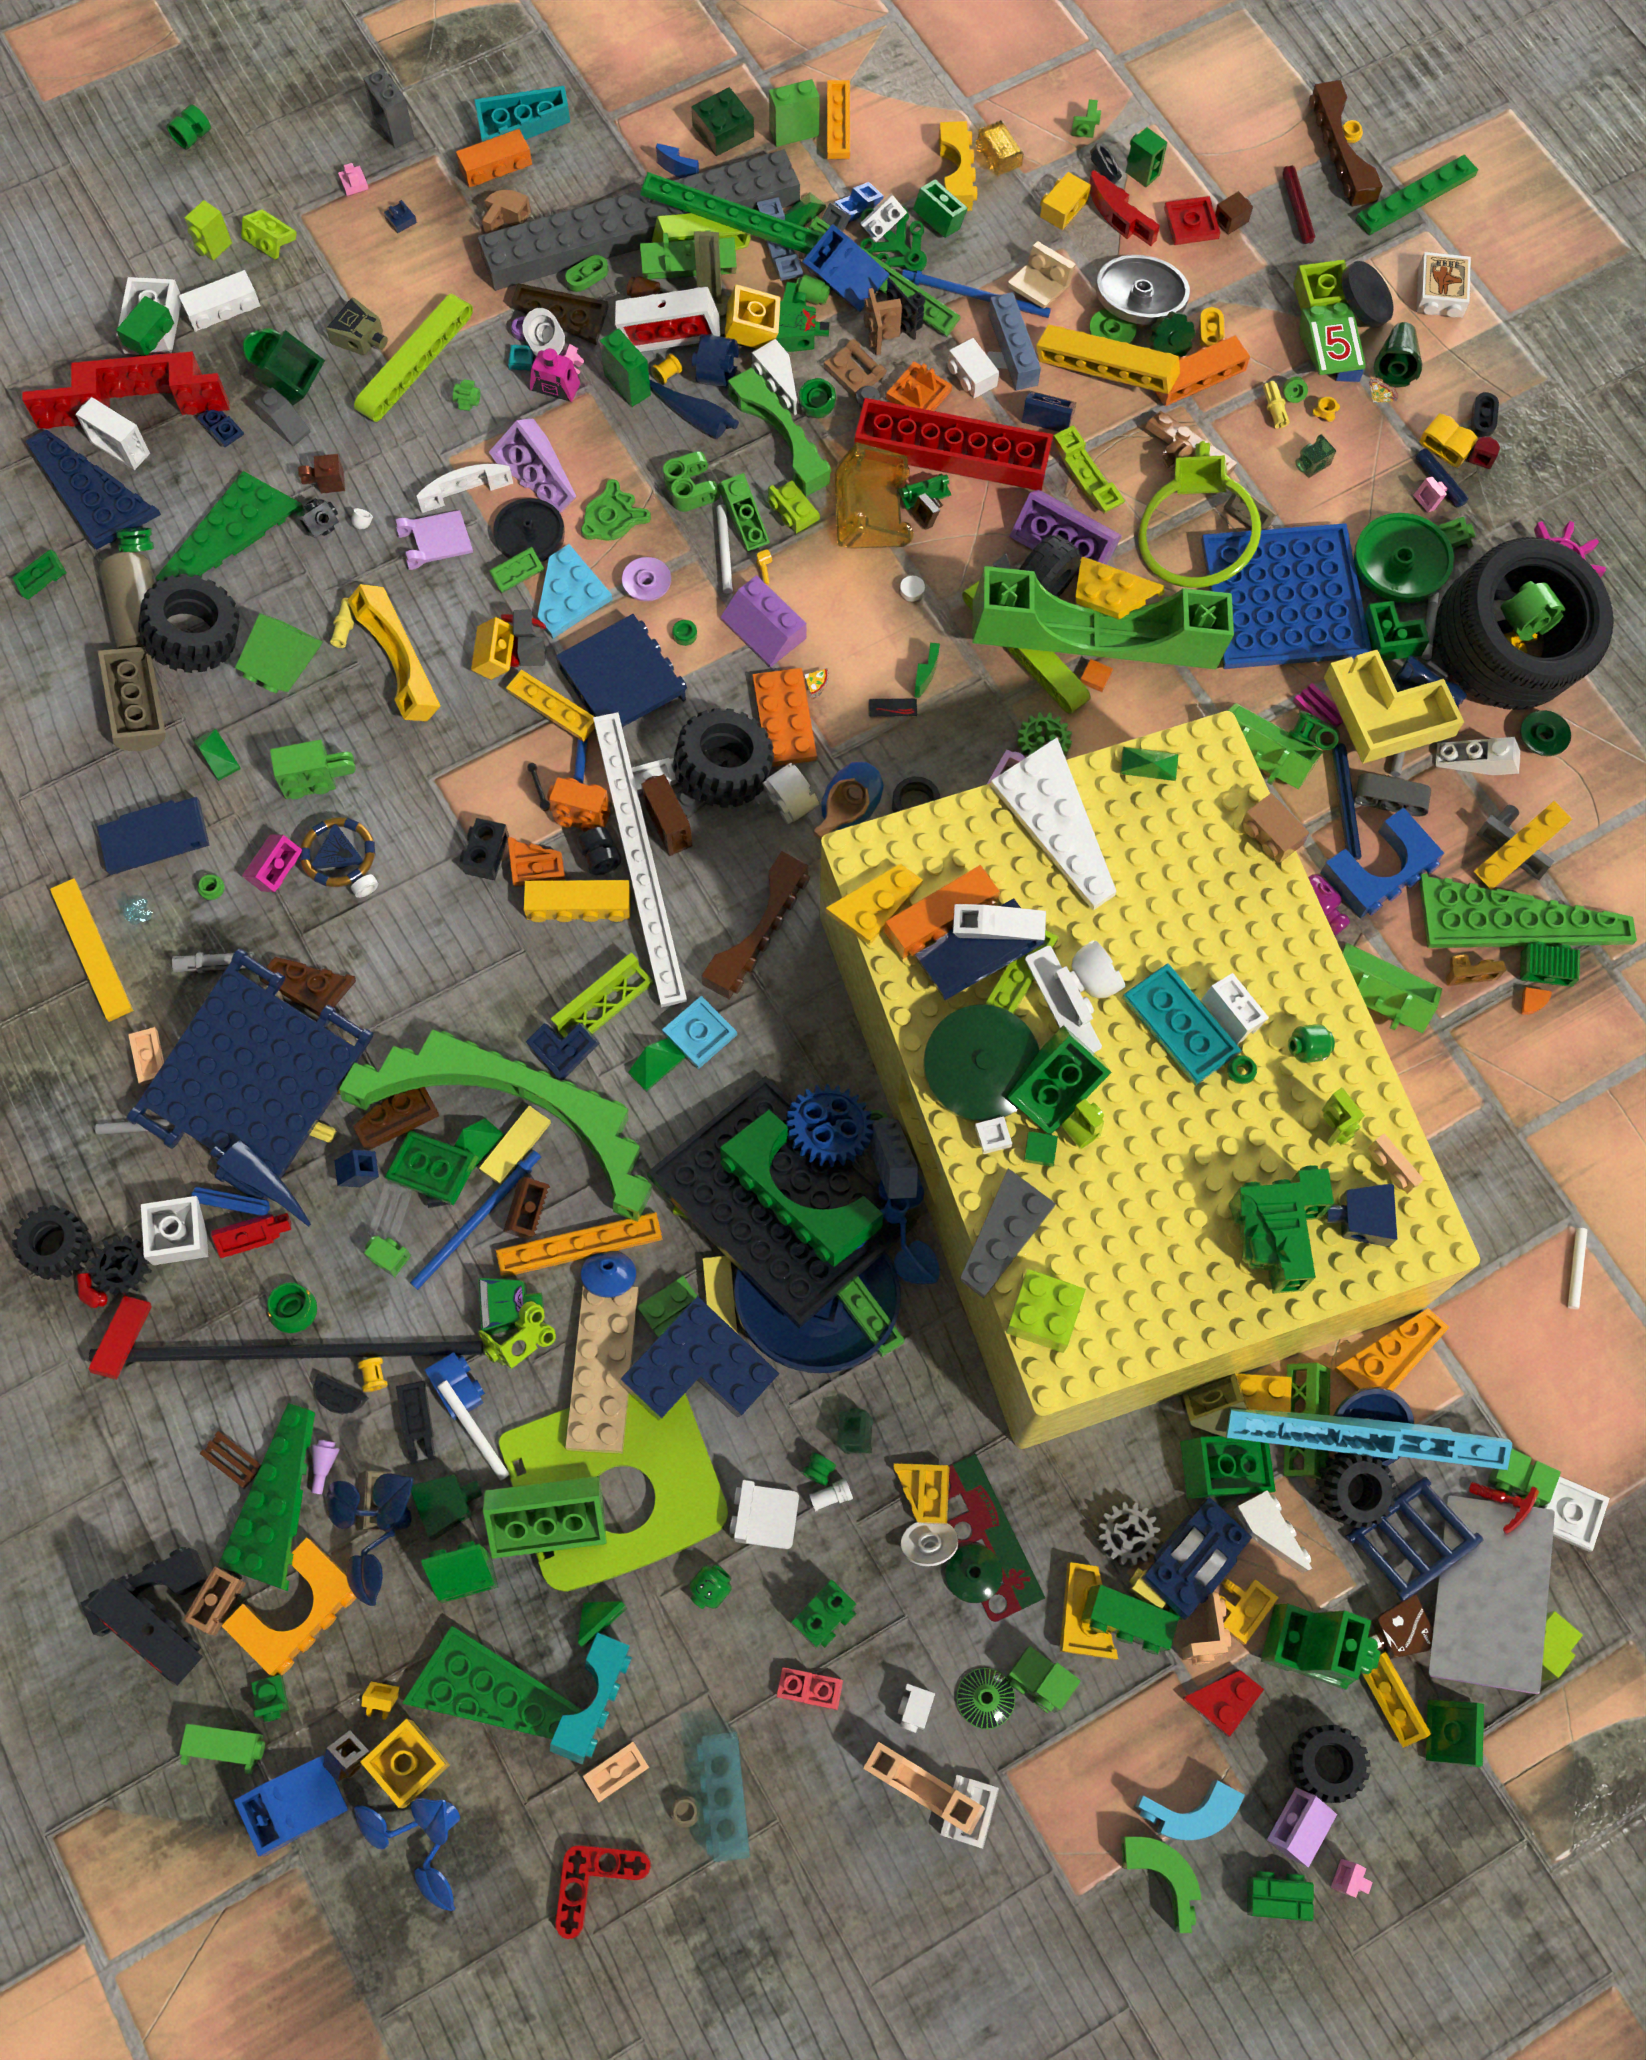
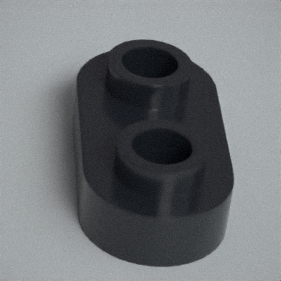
(1105, 163)
(1484, 417)

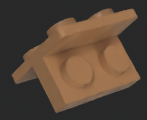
(882, 320)

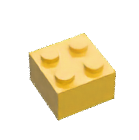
(752, 317)
(405, 1763)

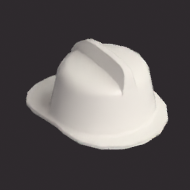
(543, 331)

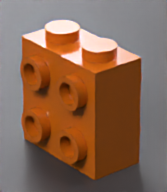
(578, 804)

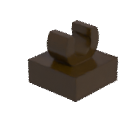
(926, 510)

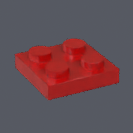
(1192, 220)

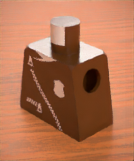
(1403, 1629)

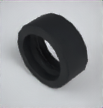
(913, 783)

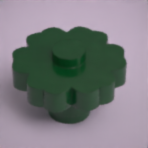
(1172, 334)

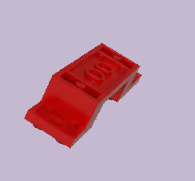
(128, 377)

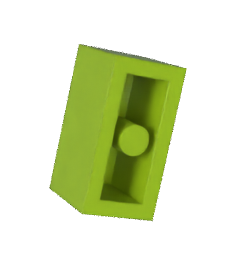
(208, 230)

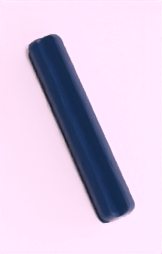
(1436, 471)

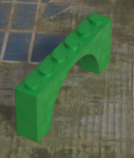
(828, 1231)

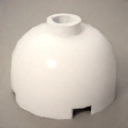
(1096, 972)

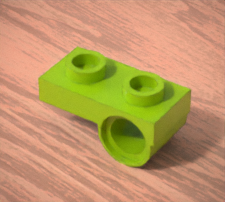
(1084, 1124)

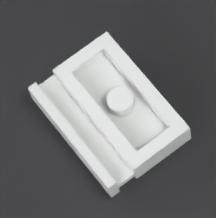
(983, 1795)

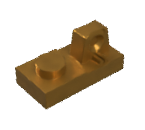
(1463, 972)

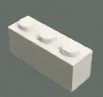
(219, 300)

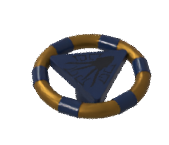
(337, 852)

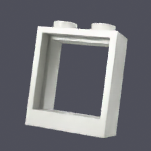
(113, 433)

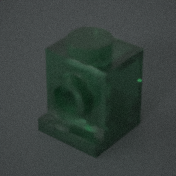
(1315, 456)
(848, 1424)

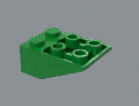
(460, 1572)

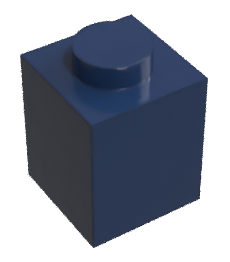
(356, 1168)

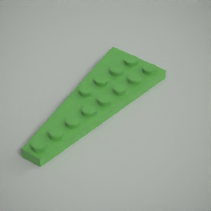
(1482, 917)

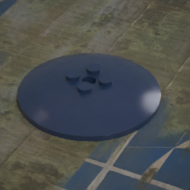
(831, 1337)

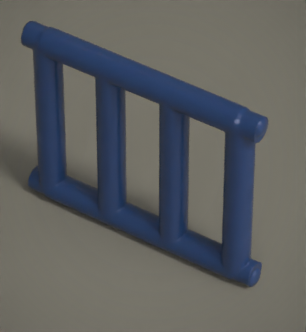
(1427, 1573)

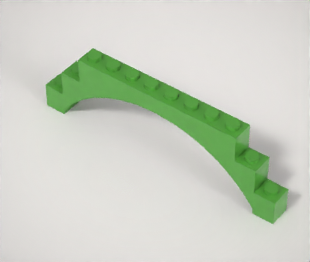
(456, 1062)

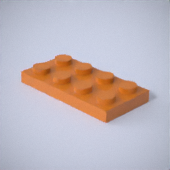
(785, 715)

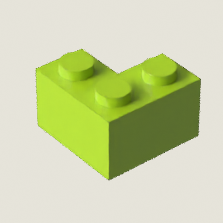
(1558, 1643)

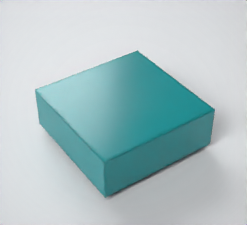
(521, 357)

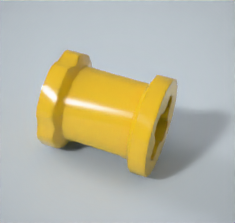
(666, 369)
(372, 1374)

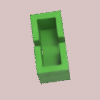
(1523, 1475)

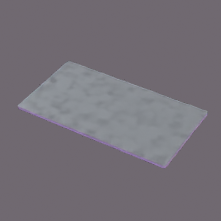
(1494, 1599)

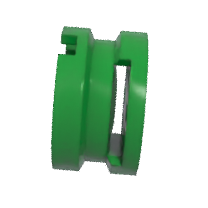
(137, 542)

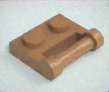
(849, 373)

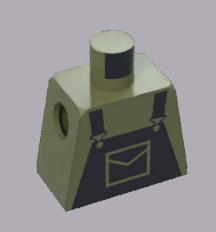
(356, 329)

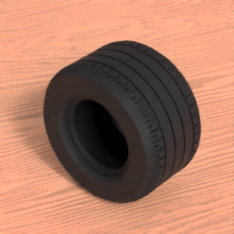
(1481, 654)

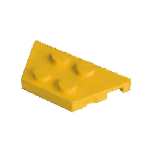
(1112, 590)

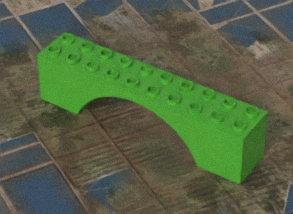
(1180, 630)

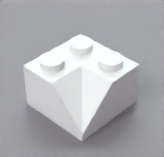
(173, 1231)

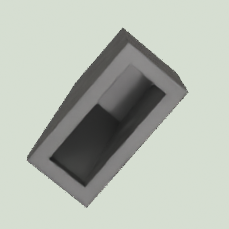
(281, 417)

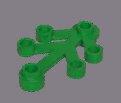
(896, 243)

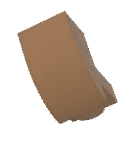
(505, 207)

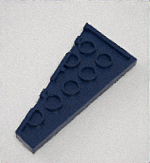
(92, 494)

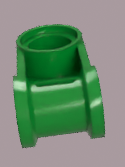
(1313, 731)

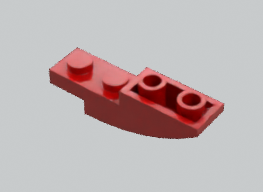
(1115, 209)

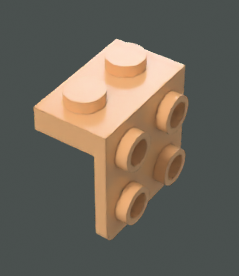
(1218, 1636)

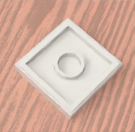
(1577, 1513)

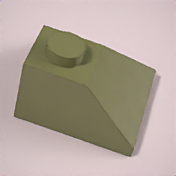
(1211, 1404)

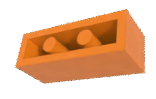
(494, 158)

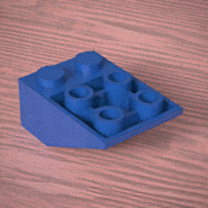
(845, 267)
(290, 1806)

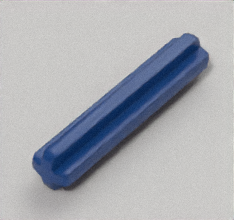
(231, 1201)

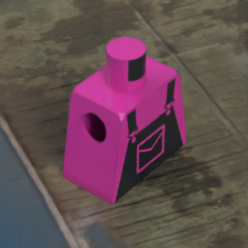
(554, 375)

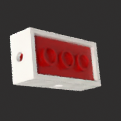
(668, 318)

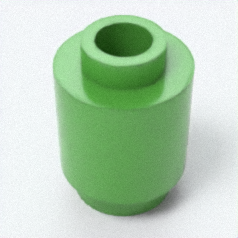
(815, 289)

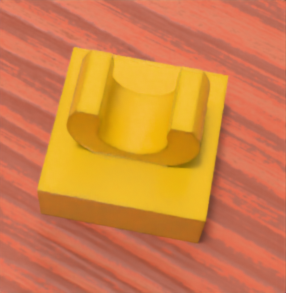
(379, 1697)

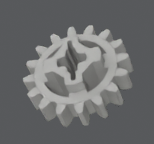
(1141, 1537)

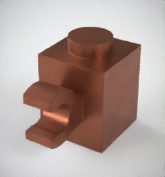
(326, 472)

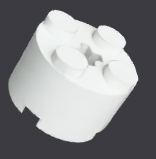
(790, 792)

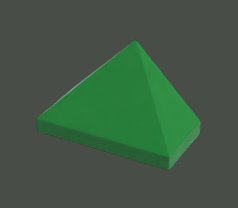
(805, 210)
(217, 754)
(1149, 764)
(655, 1063)
(479, 1139)
(596, 1618)

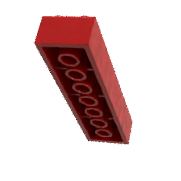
(956, 443)

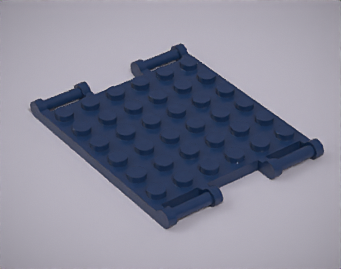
(250, 1072)

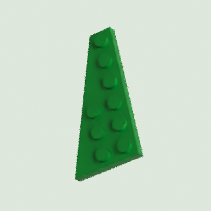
(231, 526)
(483, 1687)

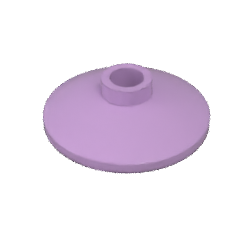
(646, 570)

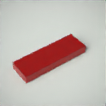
(120, 1337)

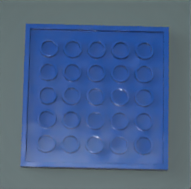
(1292, 598)

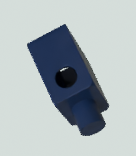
(1366, 1215)

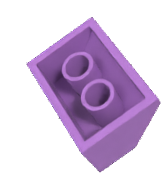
(764, 621)

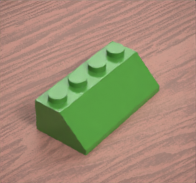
(545, 1517)

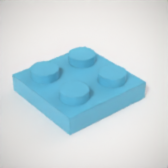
(699, 1032)

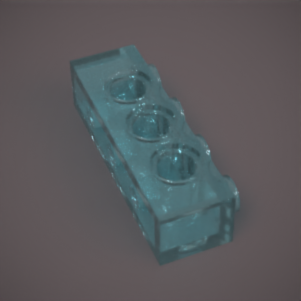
(737, 1845)

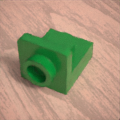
(270, 1698)

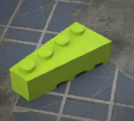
(683, 227)

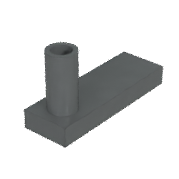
(1497, 833)

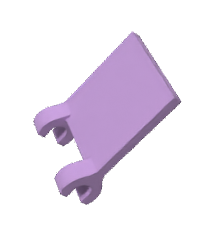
(435, 537)

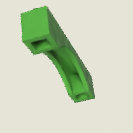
(754, 398)

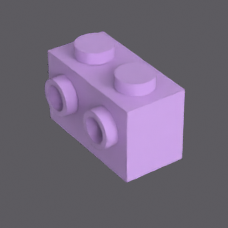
(1302, 1827)

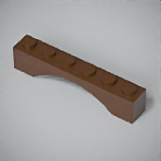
(1358, 178)
(729, 967)

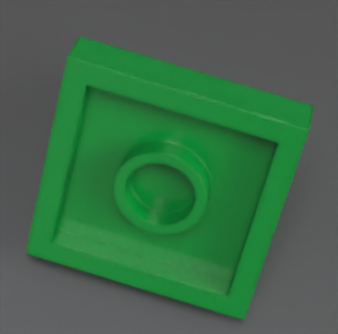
(1455, 1732)

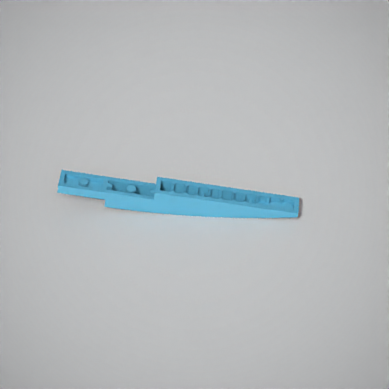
(1368, 1437)

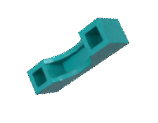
(576, 1732)

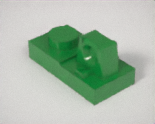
(39, 574)

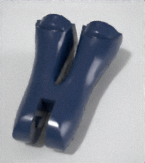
(1416, 674)

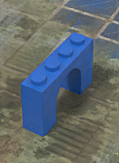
(1367, 892)

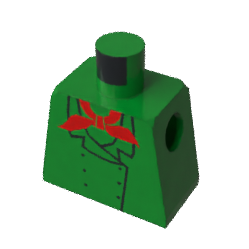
(799, 327)

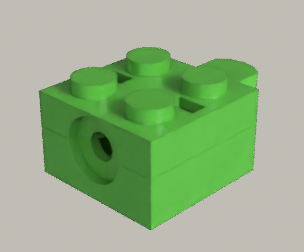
(308, 768)

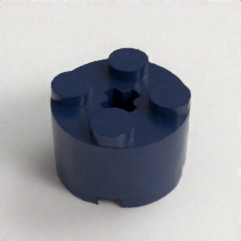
(715, 360)

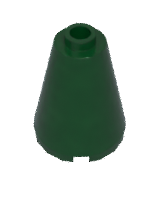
(1400, 357)

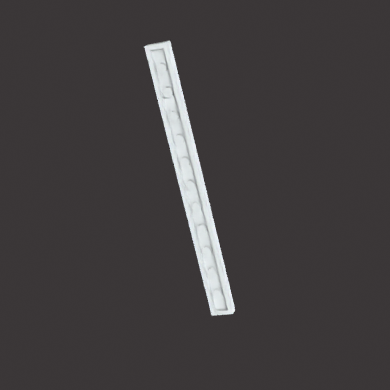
(640, 860)

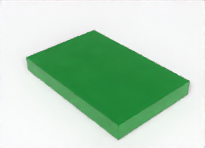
(431, 1167)

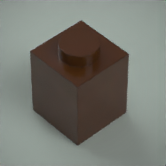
(1233, 212)

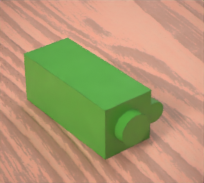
(222, 1746)

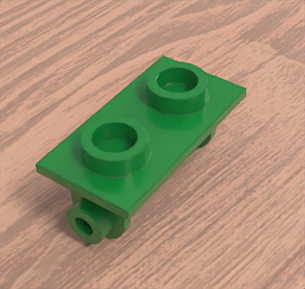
(933, 487)

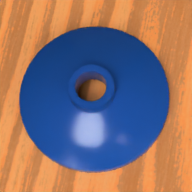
(608, 1282)

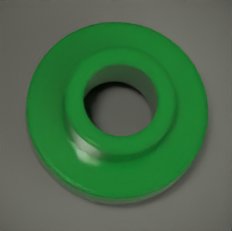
(1245, 1062)

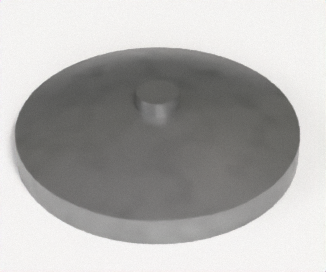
(1141, 288)

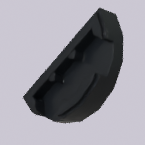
(337, 1397)

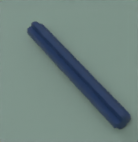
(1346, 801)

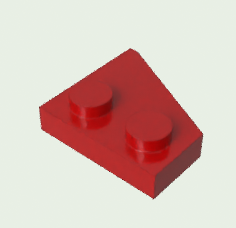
(1226, 1701)

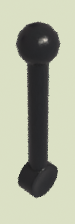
(544, 804)

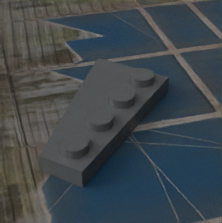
(1008, 1227)

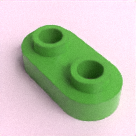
(586, 274)

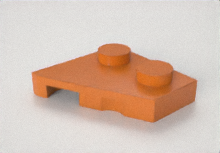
(534, 863)

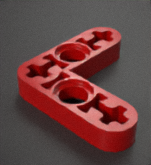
(592, 1868)

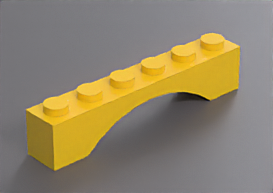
(375, 612)

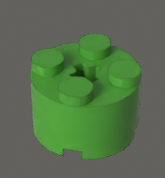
(1532, 610)

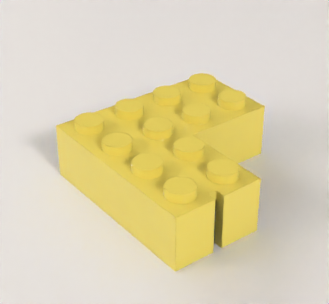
(1389, 720)

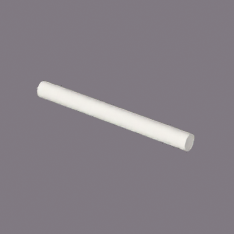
(724, 549)
(473, 1430)

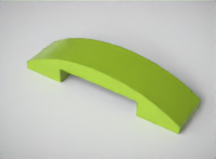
(1085, 472)

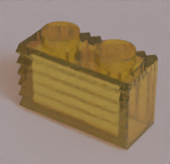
(999, 148)

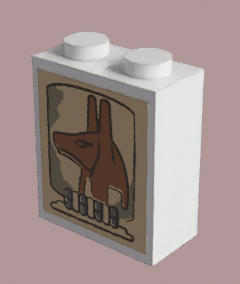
(1443, 284)

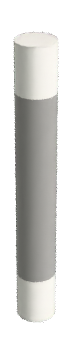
(1430, 624)

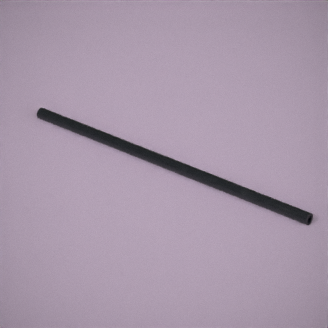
(302, 1351)

